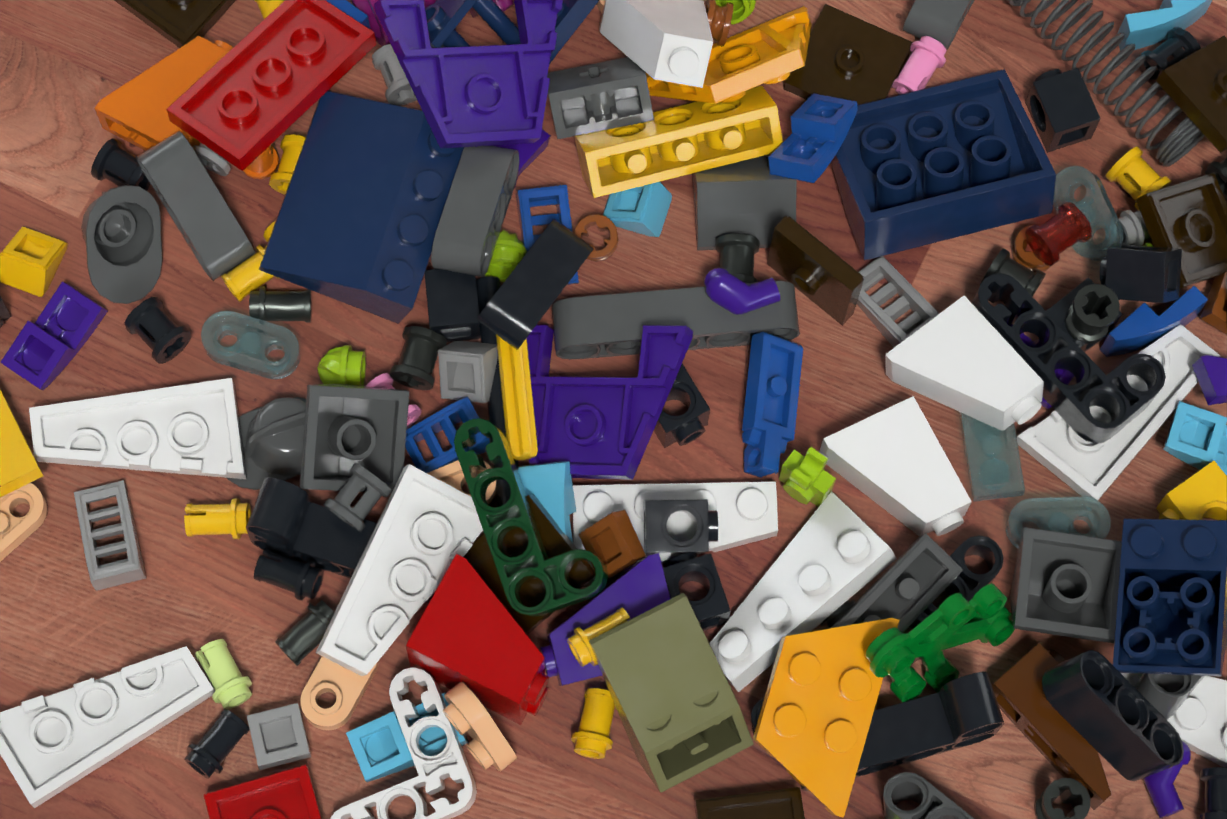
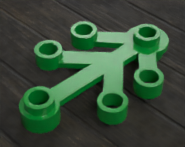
(945, 628)

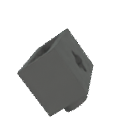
(599, 97)

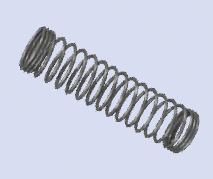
(1181, 139)

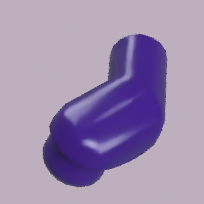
(736, 295)
(1163, 790)

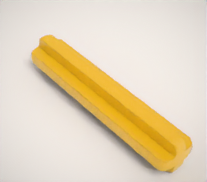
(517, 400)

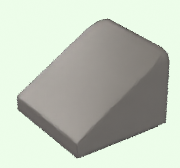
(467, 370)

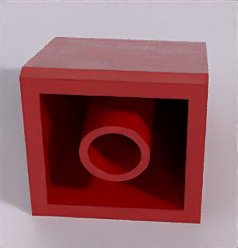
(477, 642)

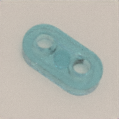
(1094, 206)
(253, 344)
(1058, 516)

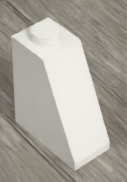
(662, 37)
(967, 368)
(900, 468)

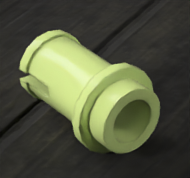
(224, 675)

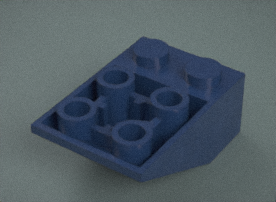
(1172, 597)

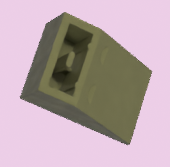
(671, 693)

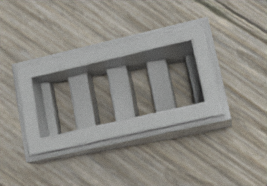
(909, 299)
(116, 572)

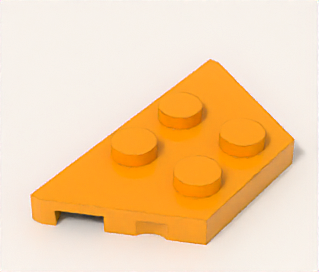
(747, 60)
(822, 708)

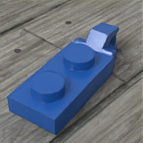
(770, 402)

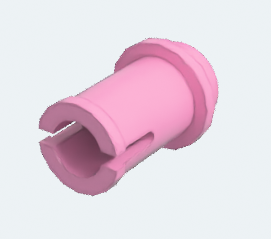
(922, 63)

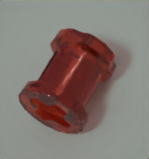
(1058, 233)

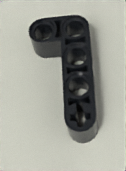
(1062, 352)
(304, 530)
(930, 725)

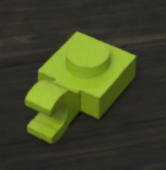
(806, 478)

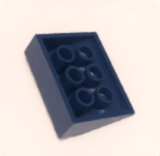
(941, 165)
(362, 205)

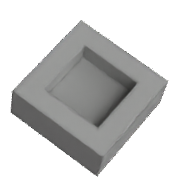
(278, 736)

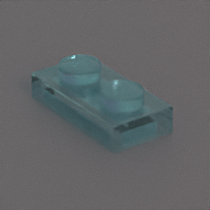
(991, 460)

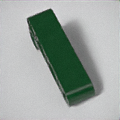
(518, 514)

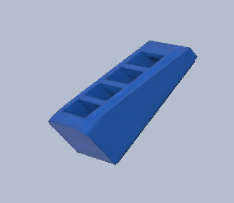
(543, 197)
(442, 420)

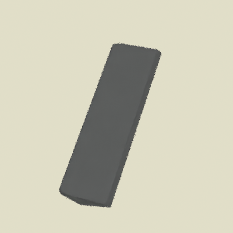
(905, 586)

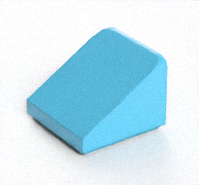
(640, 209)

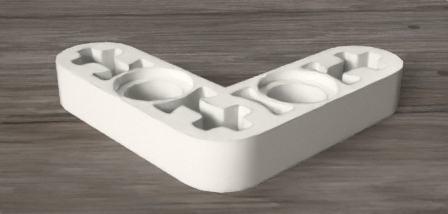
(431, 769)

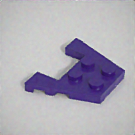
(476, 91)
(603, 420)

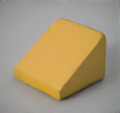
(31, 261)

